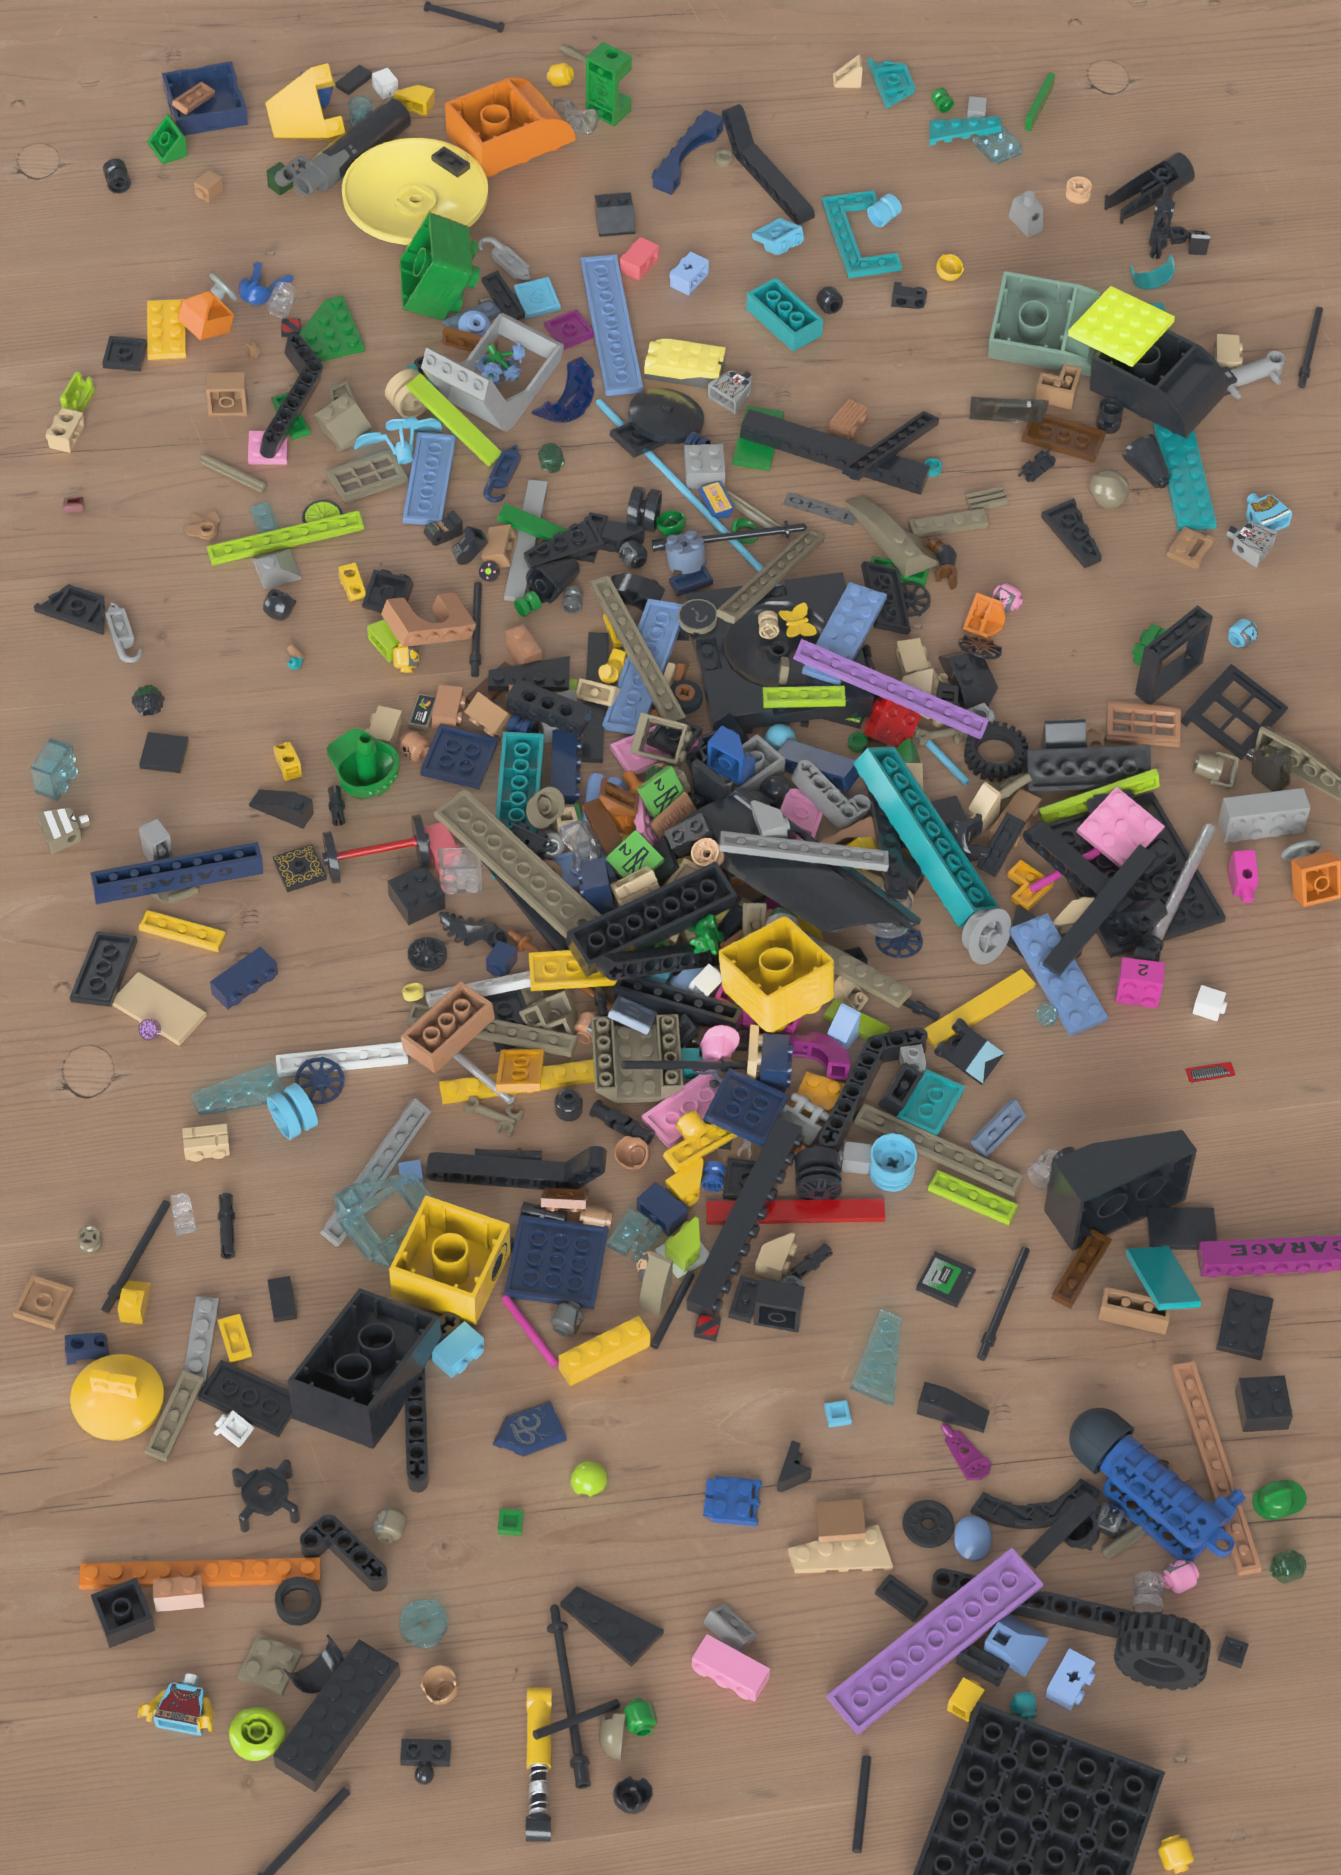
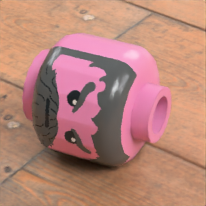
(1009, 596)
(1180, 1575)

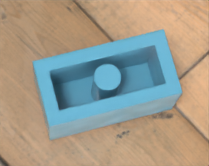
(458, 1350)

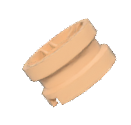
(1078, 190)
(705, 846)

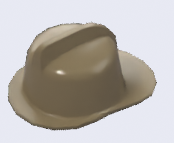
(545, 807)

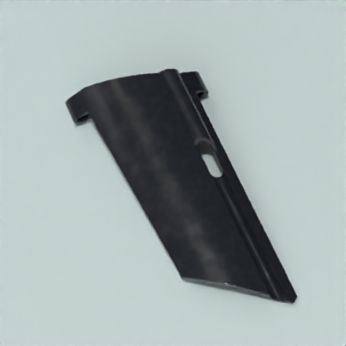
(816, 892)

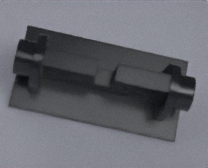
(1042, 460)
(537, 840)
(982, 1664)

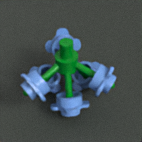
(507, 367)

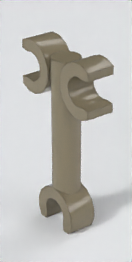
(949, 731)
(505, 1121)

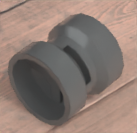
(572, 600)

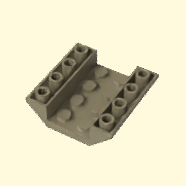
(623, 1043)

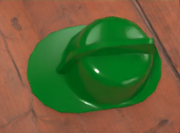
(1279, 1499)

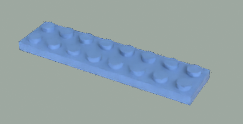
(660, 631)

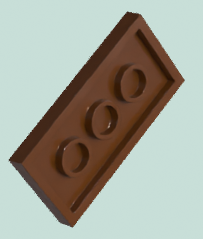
(1065, 437)

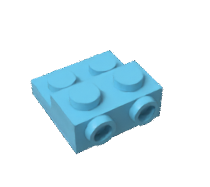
(779, 236)

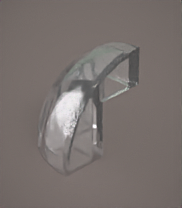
(581, 121)
(581, 840)

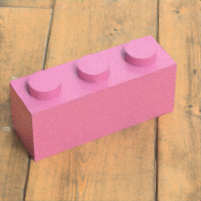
(730, 1668)

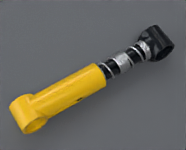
(538, 1762)

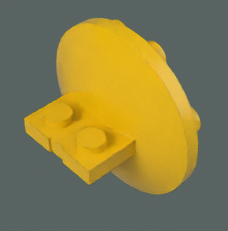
(117, 1397)

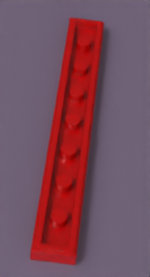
(807, 1211)

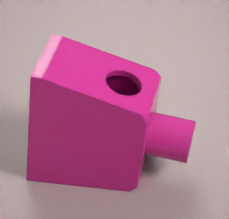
(1243, 874)

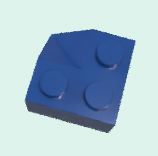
(728, 758)

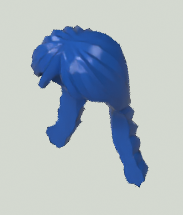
(254, 293)

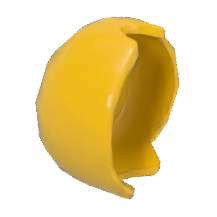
(949, 267)

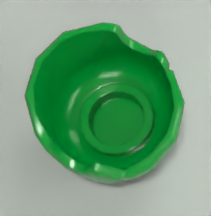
(671, 523)

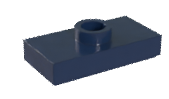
(690, 582)

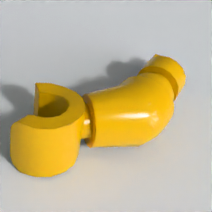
(611, 671)

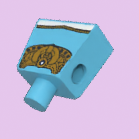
(1268, 512)

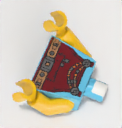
(180, 1708)

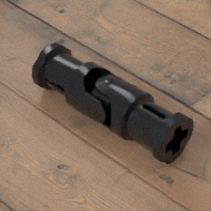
(621, 1122)

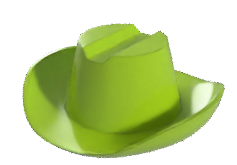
(256, 1733)

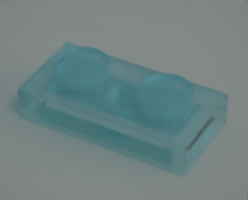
(263, 518)

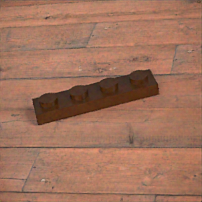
(1081, 1269)

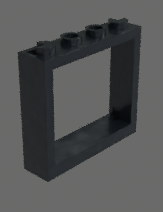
(1192, 628)

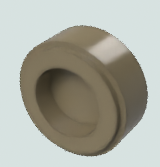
(723, 157)

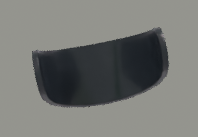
(317, 1674)

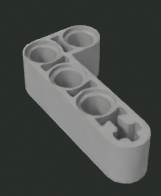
(828, 798)

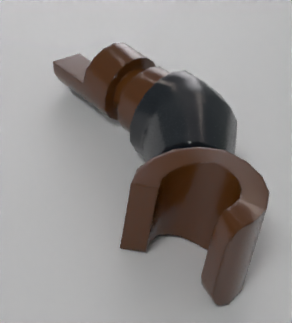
(947, 560)

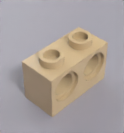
(65, 430)

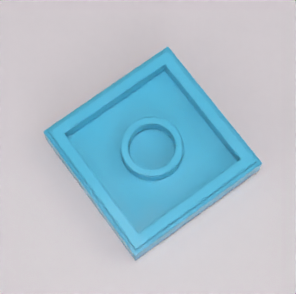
(537, 297)

